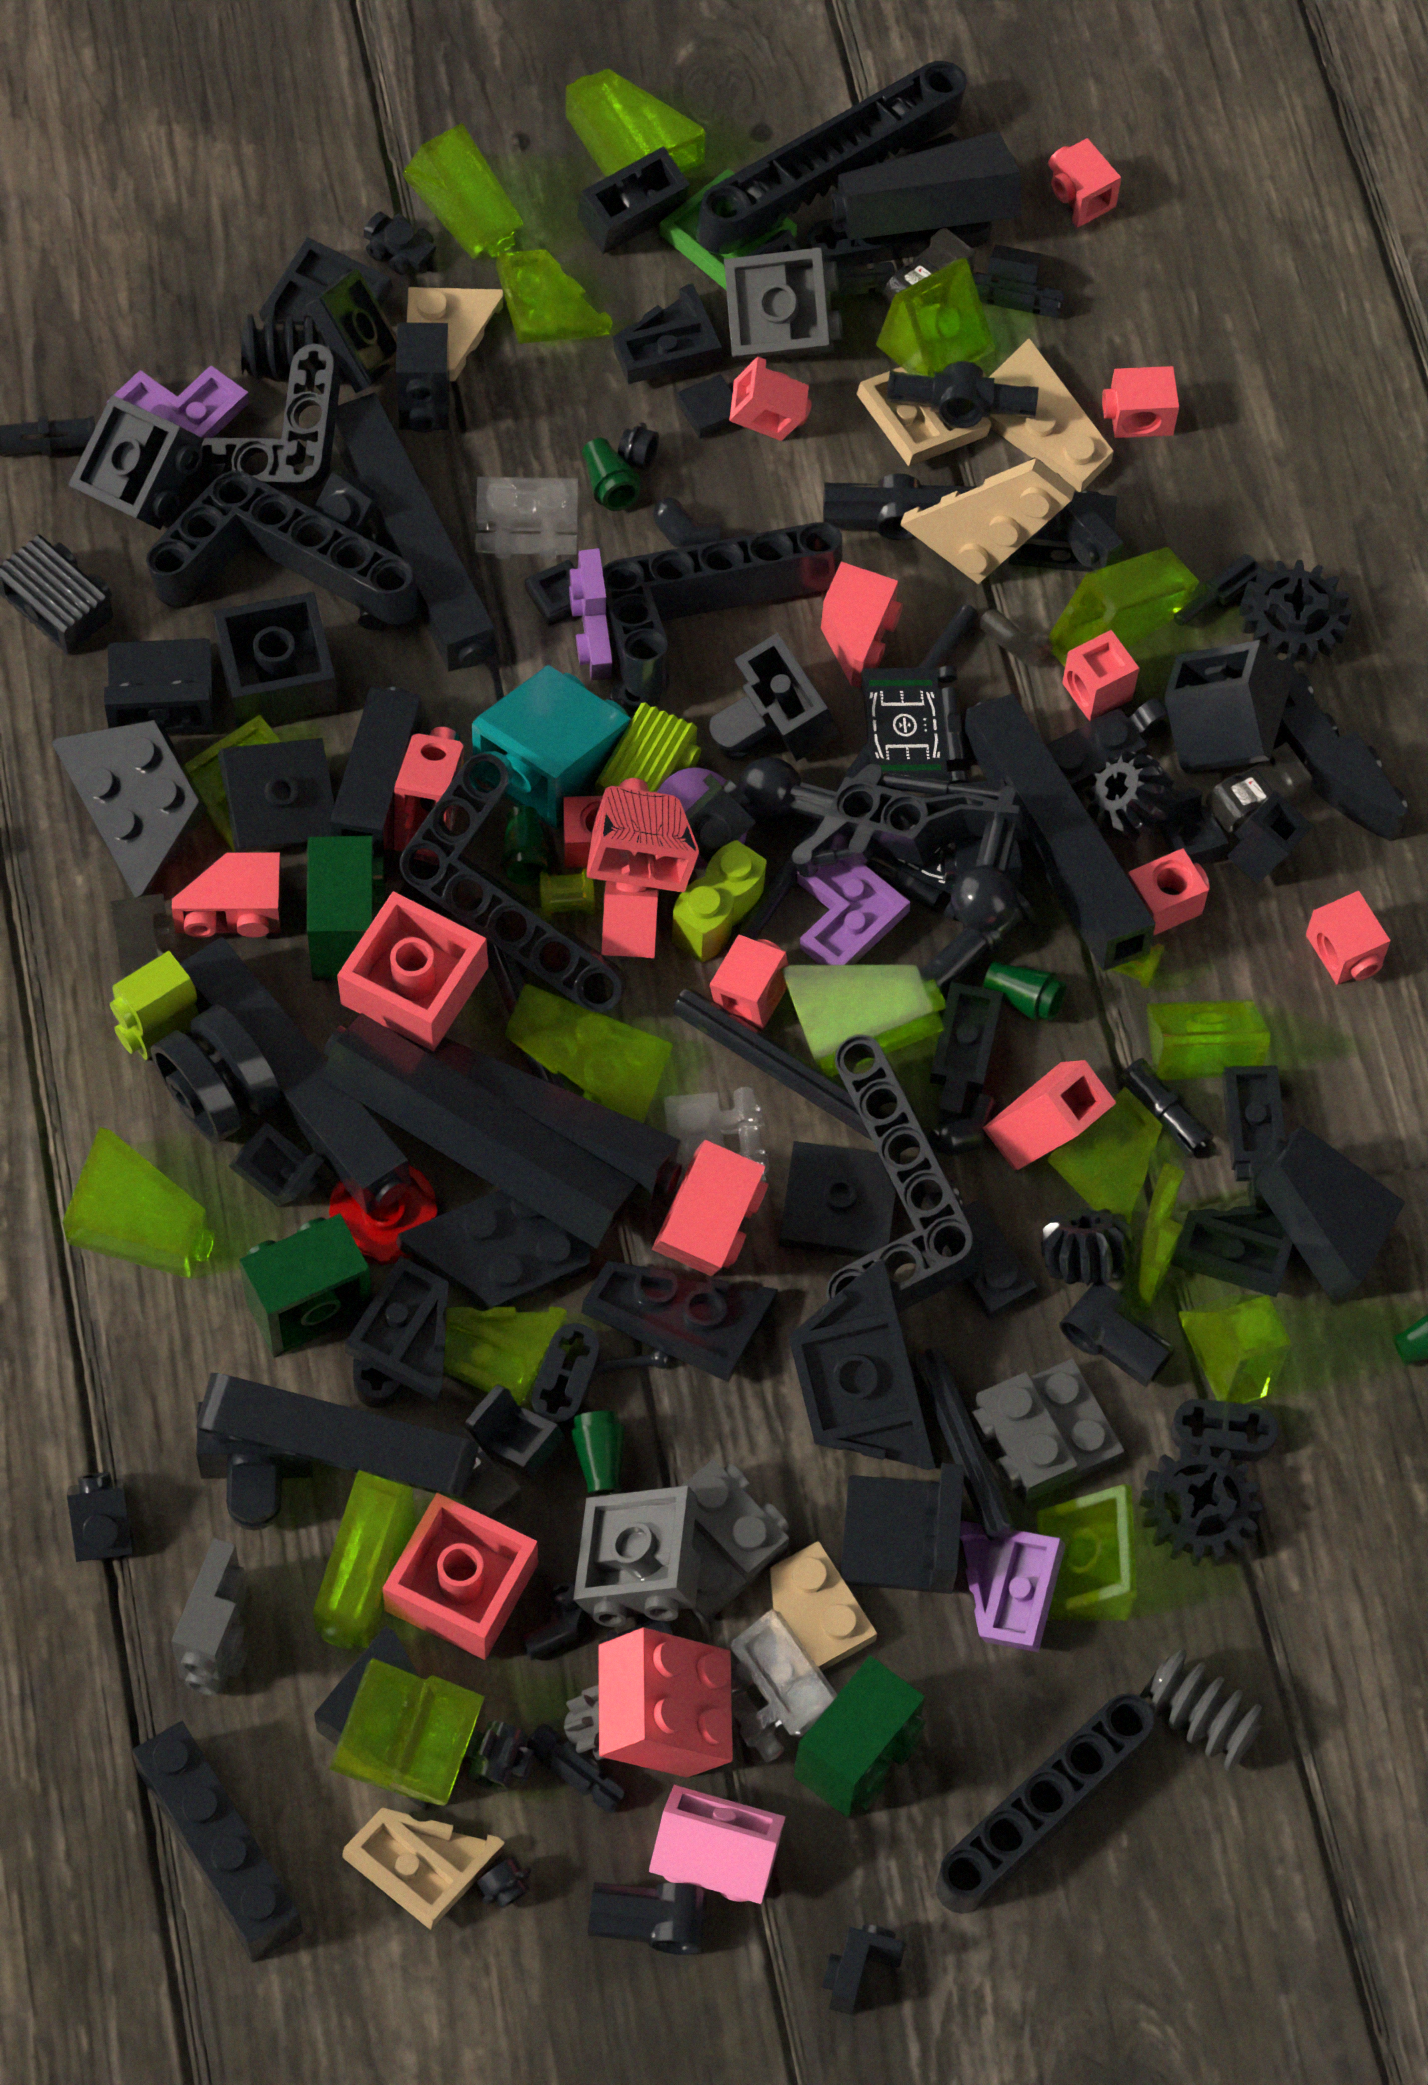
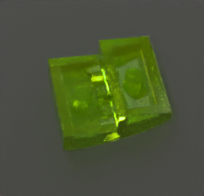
(1158, 1238)
(406, 1733)

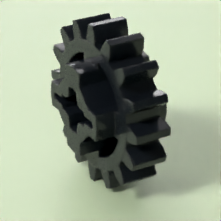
(1318, 607)
(1223, 1516)

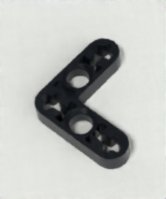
(288, 451)

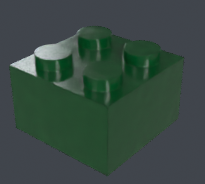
(342, 899)
(305, 1283)
(860, 1738)

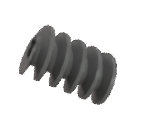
(1203, 1708)

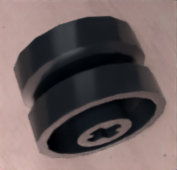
(216, 1073)

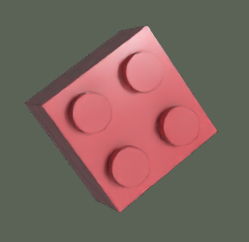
(413, 971)
(709, 1209)
(460, 1576)
(665, 1703)

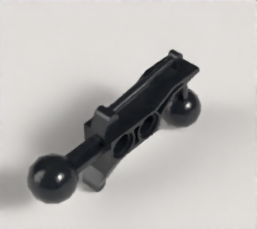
(980, 897)

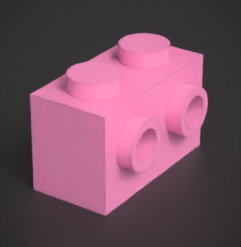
(716, 1844)

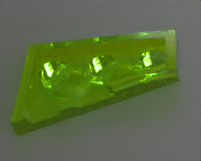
(598, 1053)

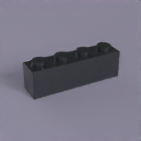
(217, 1841)

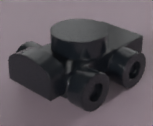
(399, 239)

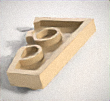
(1061, 430)
(992, 520)

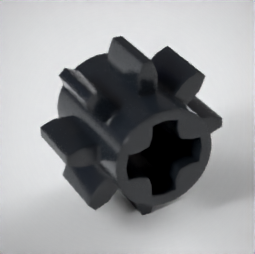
(498, 1756)

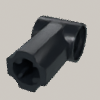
(1105, 1325)
(664, 1917)

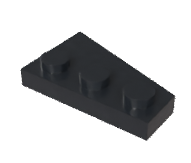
(685, 1318)

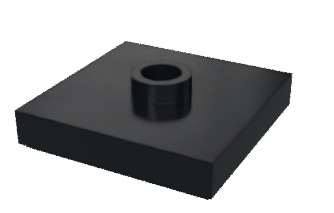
(355, 329)
(277, 794)
(837, 1201)

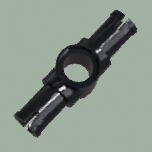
(962, 394)

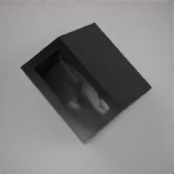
(1226, 705)

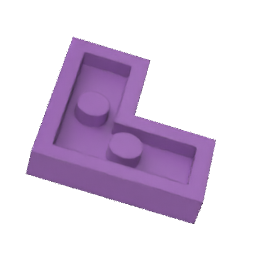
(201, 408)
(589, 601)
(859, 913)

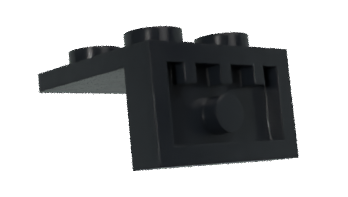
(160, 683)
(903, 1532)

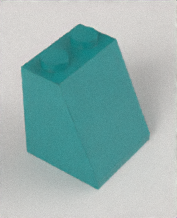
(553, 738)

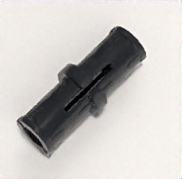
(78, 436)
(1166, 1107)

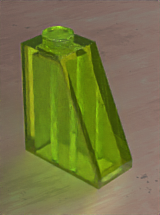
(626, 123)
(464, 193)
(1124, 598)
(869, 1000)
(135, 1211)
(1238, 1345)
(366, 1549)

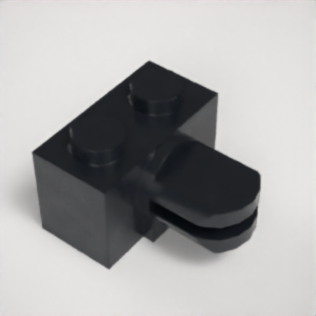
(775, 704)
(251, 1475)

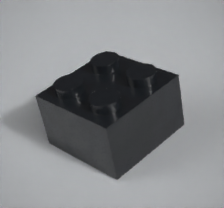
(276, 659)

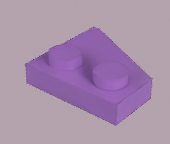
(1011, 1584)

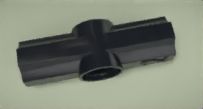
(881, 504)

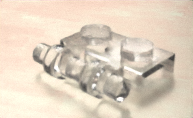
(526, 505)
(699, 1119)
(786, 1678)

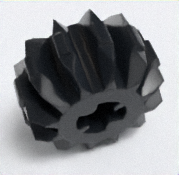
(1130, 796)
(1087, 1246)

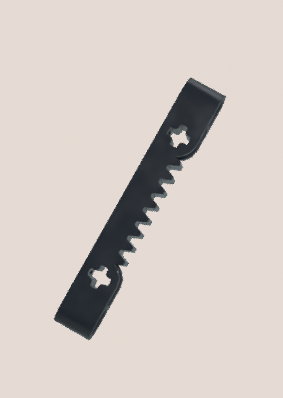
(777, 184)

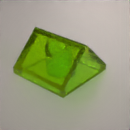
(937, 322)
(1205, 1037)
(1098, 1556)

